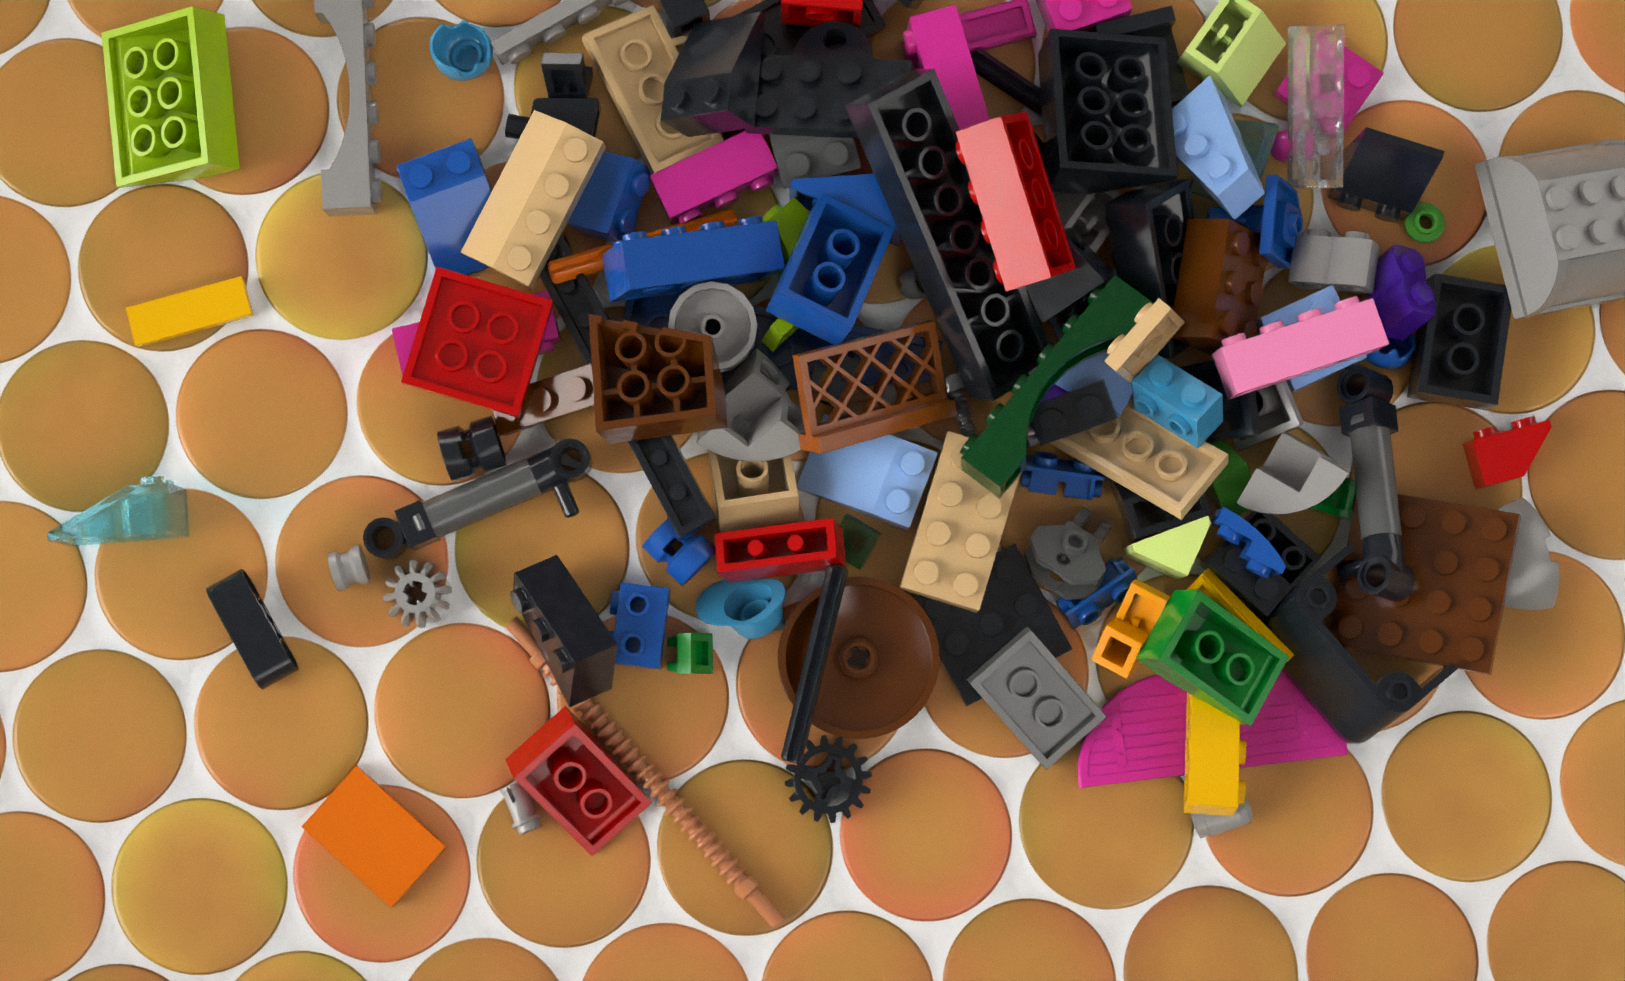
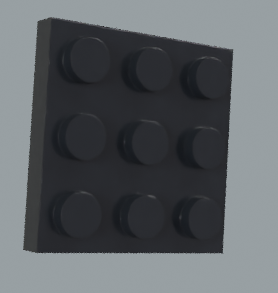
(1007, 607)

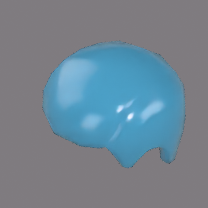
(461, 51)

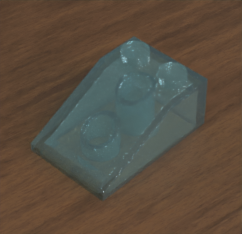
(133, 513)

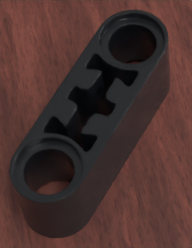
(252, 629)

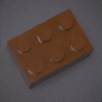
(1218, 283)

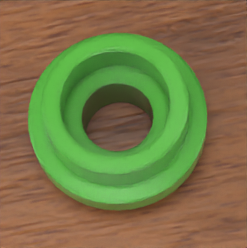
(1414, 228)

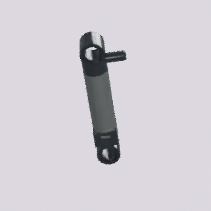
(1369, 424)
(428, 520)

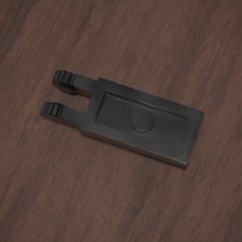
(1072, 413)

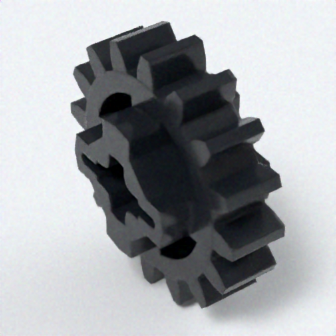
(846, 784)

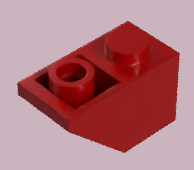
(1504, 455)

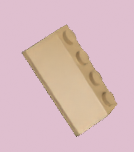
(533, 198)

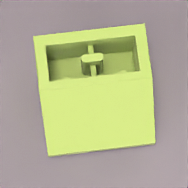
(1233, 48)

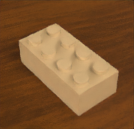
(956, 534)

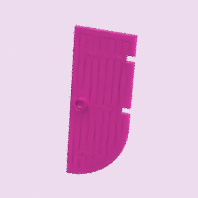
(1148, 733)

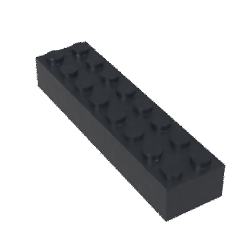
(914, 157)

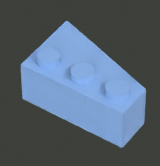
(1213, 150)

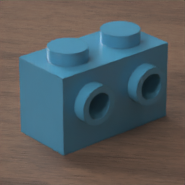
(1177, 401)

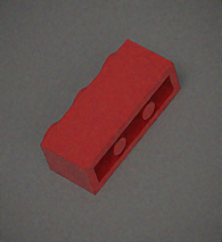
(779, 550)

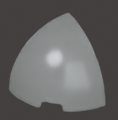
(759, 414)
(1292, 478)
(1533, 575)

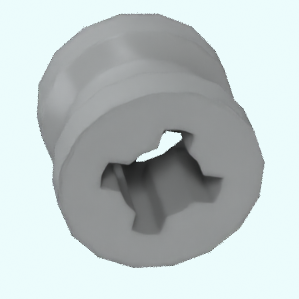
(349, 567)

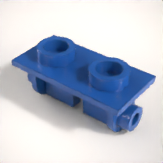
(1048, 470)
(1111, 590)

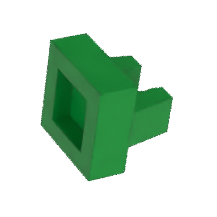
(693, 653)

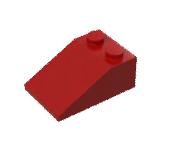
(577, 781)

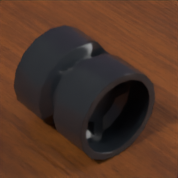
(485, 445)

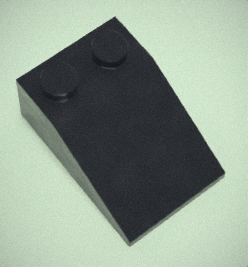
(716, 77)
(1385, 174)

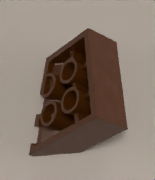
(653, 381)

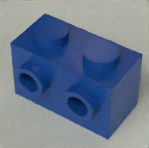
(611, 198)
(640, 624)

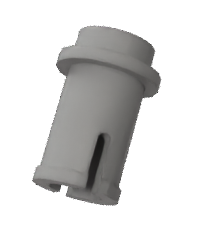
(521, 809)

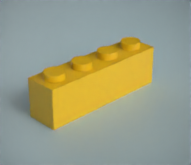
(1212, 760)

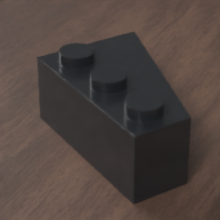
(565, 629)

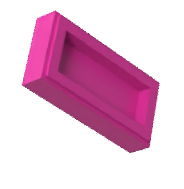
(998, 25)

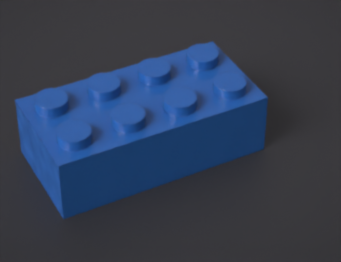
(681, 259)

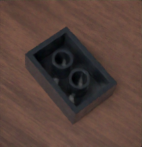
(1462, 345)

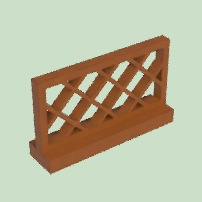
(872, 421)

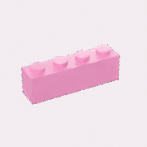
(1300, 347)

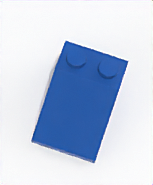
(856, 191)
(447, 197)

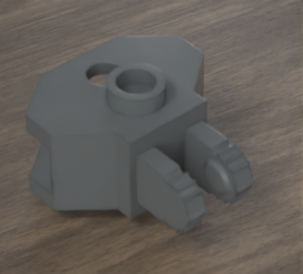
(1070, 554)

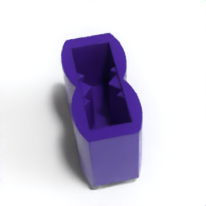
(1401, 292)

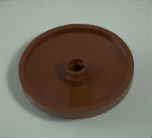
(877, 662)

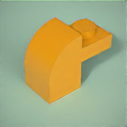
(1130, 629)

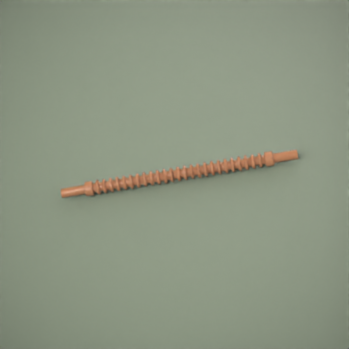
(745, 885)

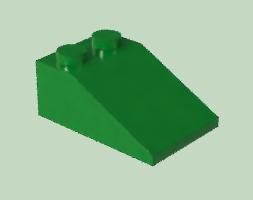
(1212, 655)

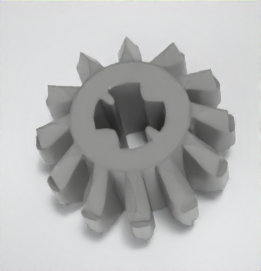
(429, 586)

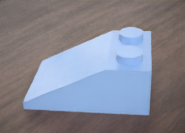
(871, 477)

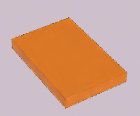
(374, 836)

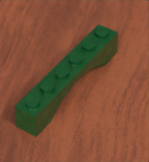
(1000, 451)

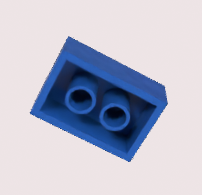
(830, 270)

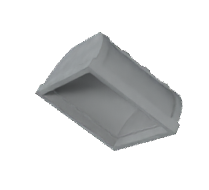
(1558, 225)

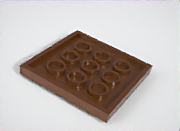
(1459, 590)

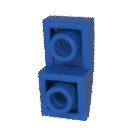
(1257, 551)

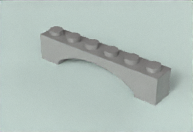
(350, 182)

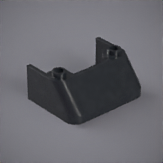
(1329, 674)

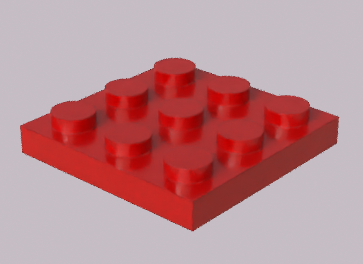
(477, 342)

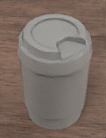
(1216, 824)

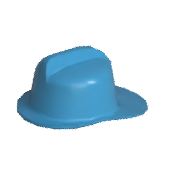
(747, 606)

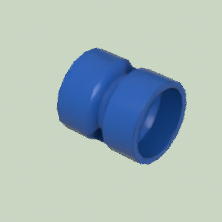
(688, 560)

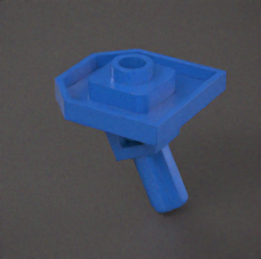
(1276, 221)

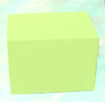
(1171, 551)

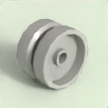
(724, 306)

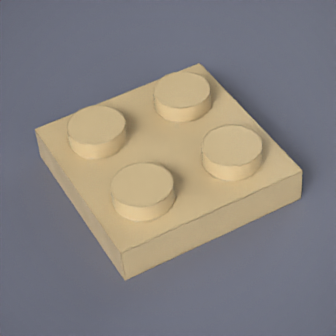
(1153, 330)

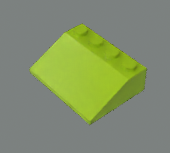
(170, 98)

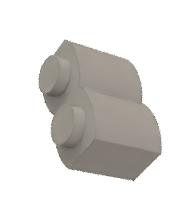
(1343, 262)

